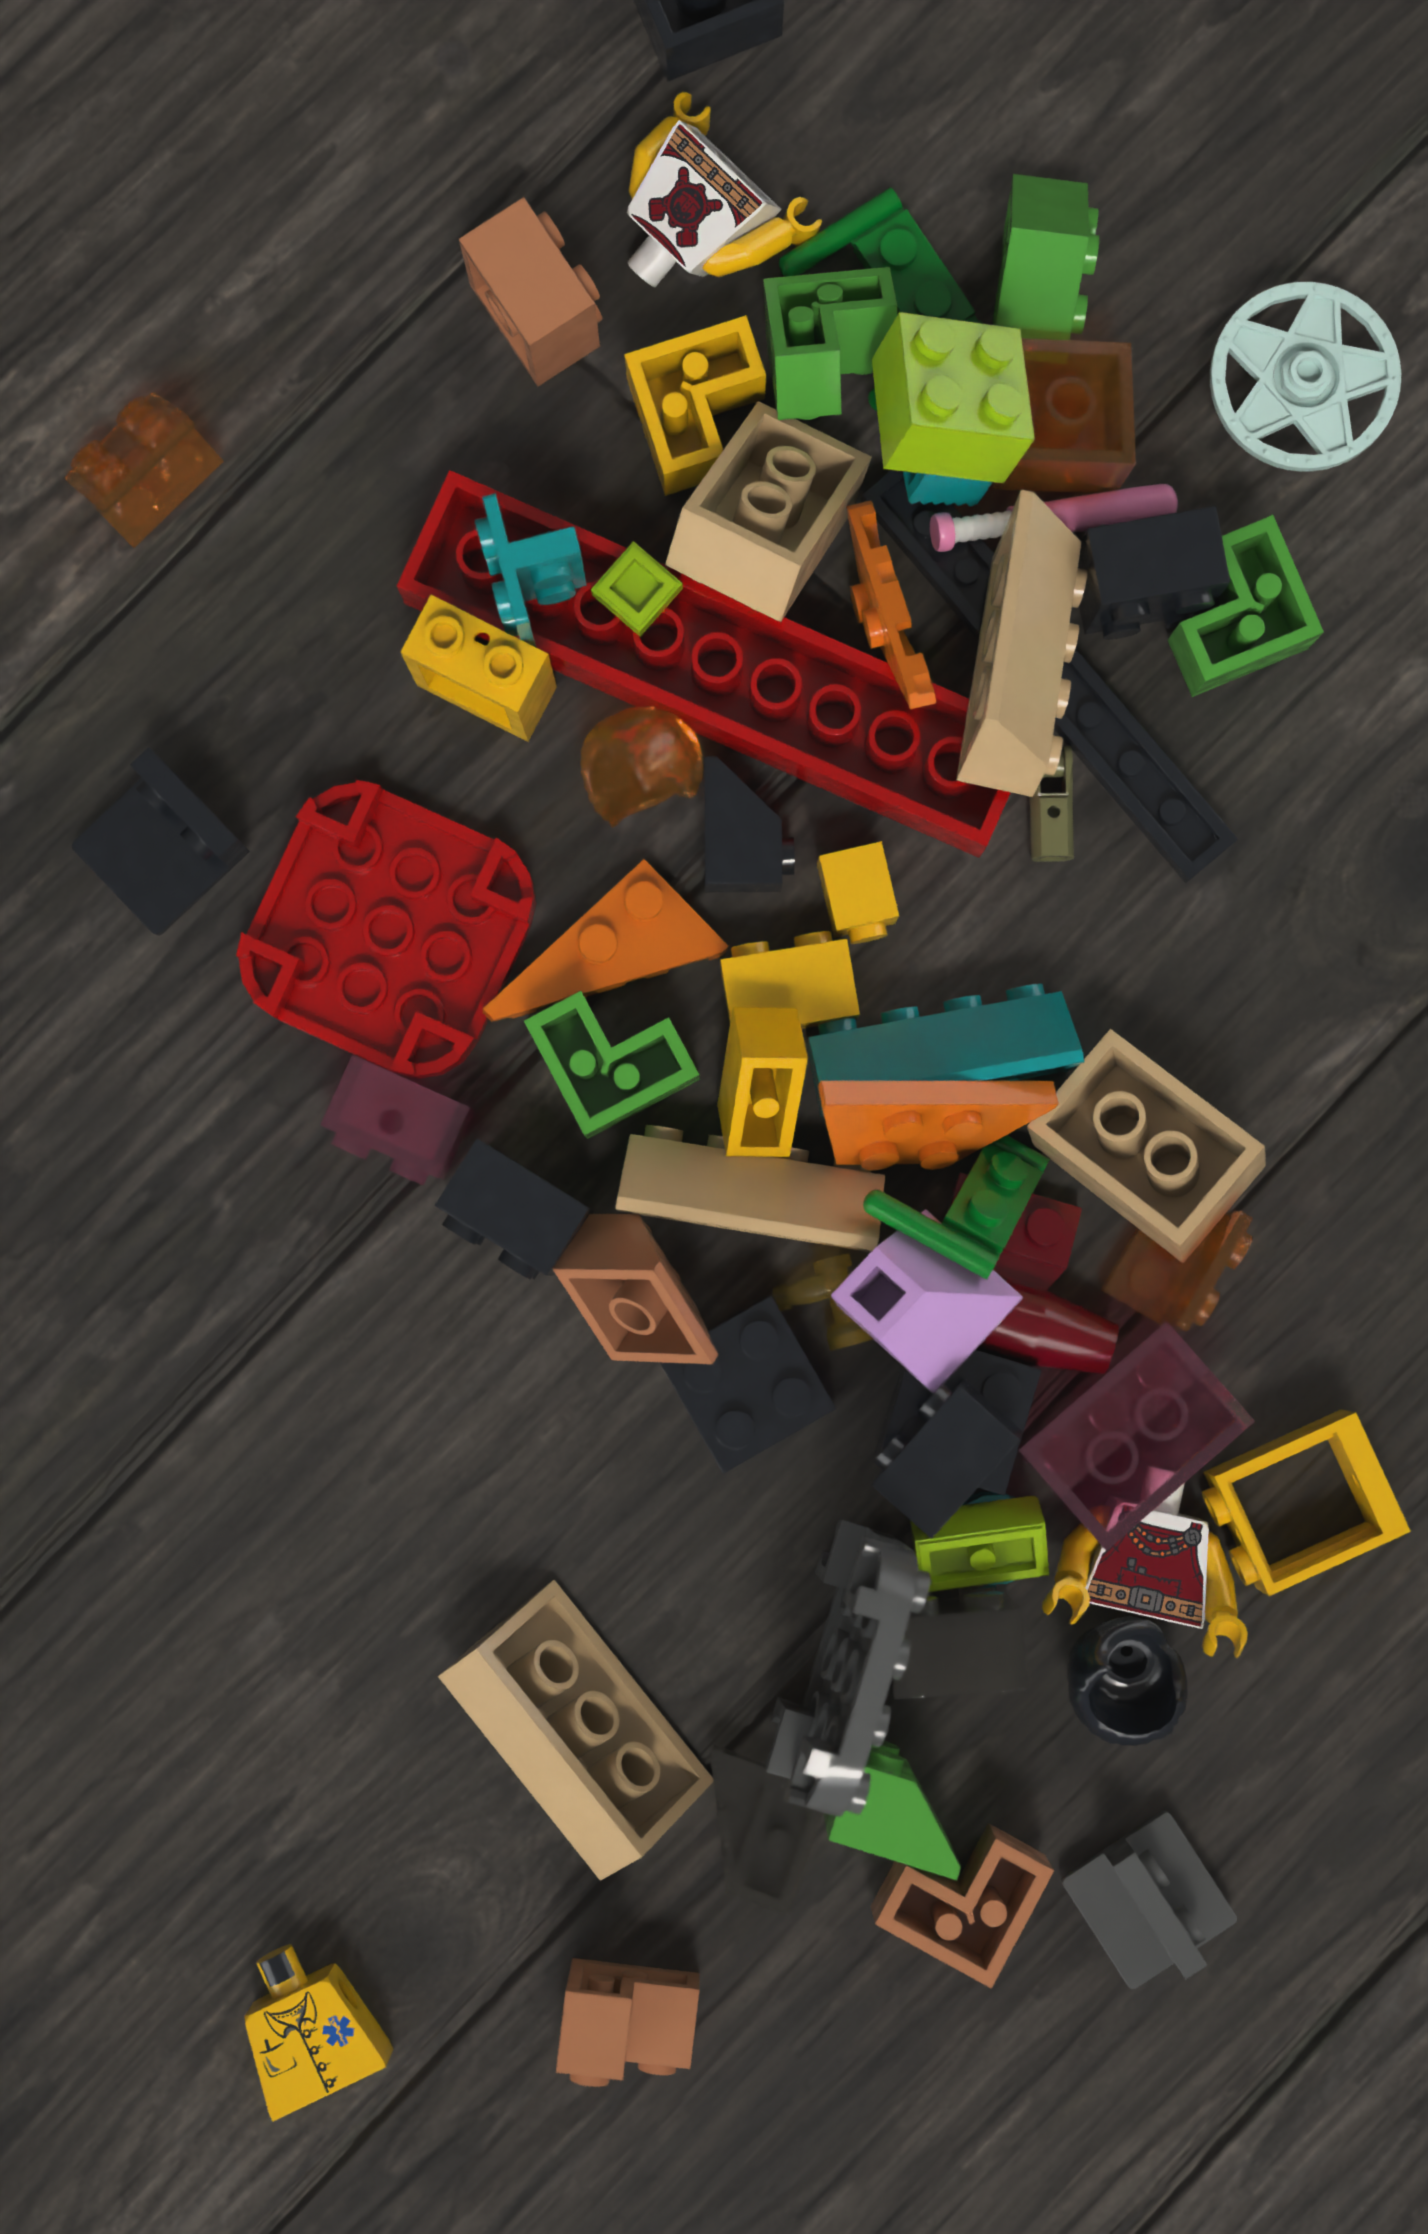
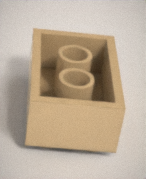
(767, 511)
(1148, 1145)

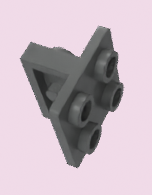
(1150, 1901)

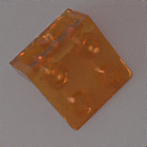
(1175, 1291)

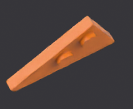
(882, 607)
(626, 936)

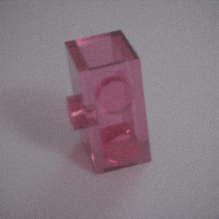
(397, 1119)

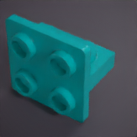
(532, 568)

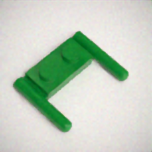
(888, 237)
(982, 1211)

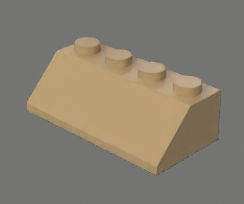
(1023, 652)
(748, 1193)
(577, 1731)

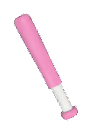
(1075, 512)

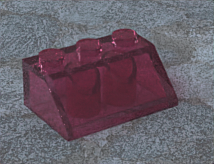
(1135, 1435)

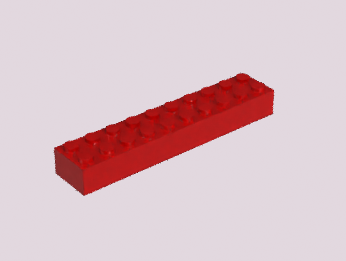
(727, 674)

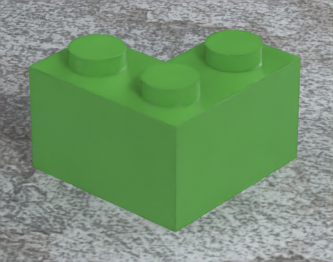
(1044, 254)
(823, 330)
(1260, 616)
(608, 1082)

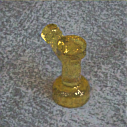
(829, 1276)

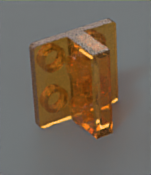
(142, 466)

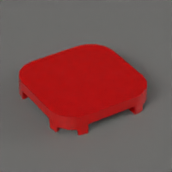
(387, 930)

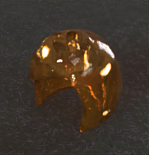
(639, 762)

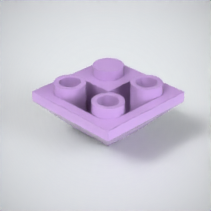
(924, 1306)

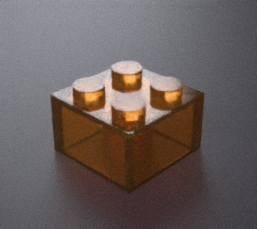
(1078, 417)

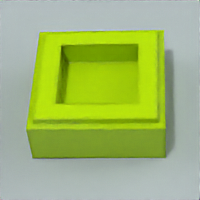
(636, 589)

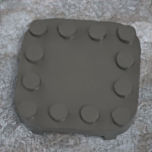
(862, 1647)

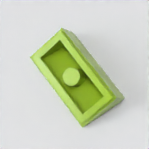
(985, 1545)

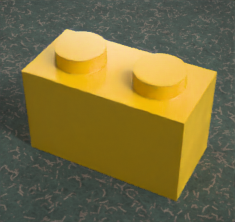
(809, 977)
(762, 1081)

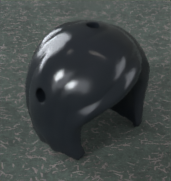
(1124, 1702)

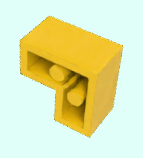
(683, 386)

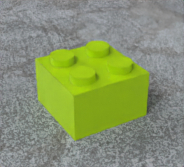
(952, 398)

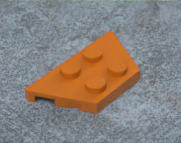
(926, 1120)

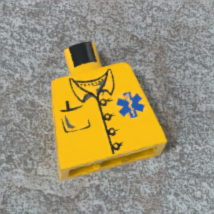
(310, 2033)

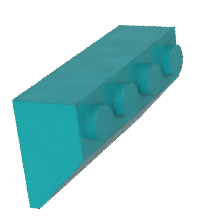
(968, 1042)

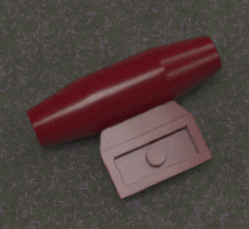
(1043, 1325)

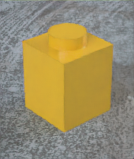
(858, 892)

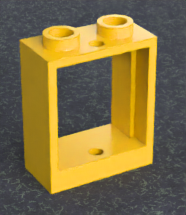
(498, 682)
(1366, 1481)

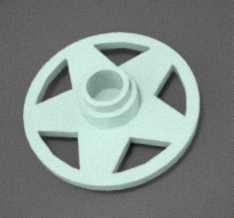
(1305, 376)

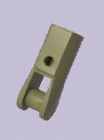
(1053, 816)

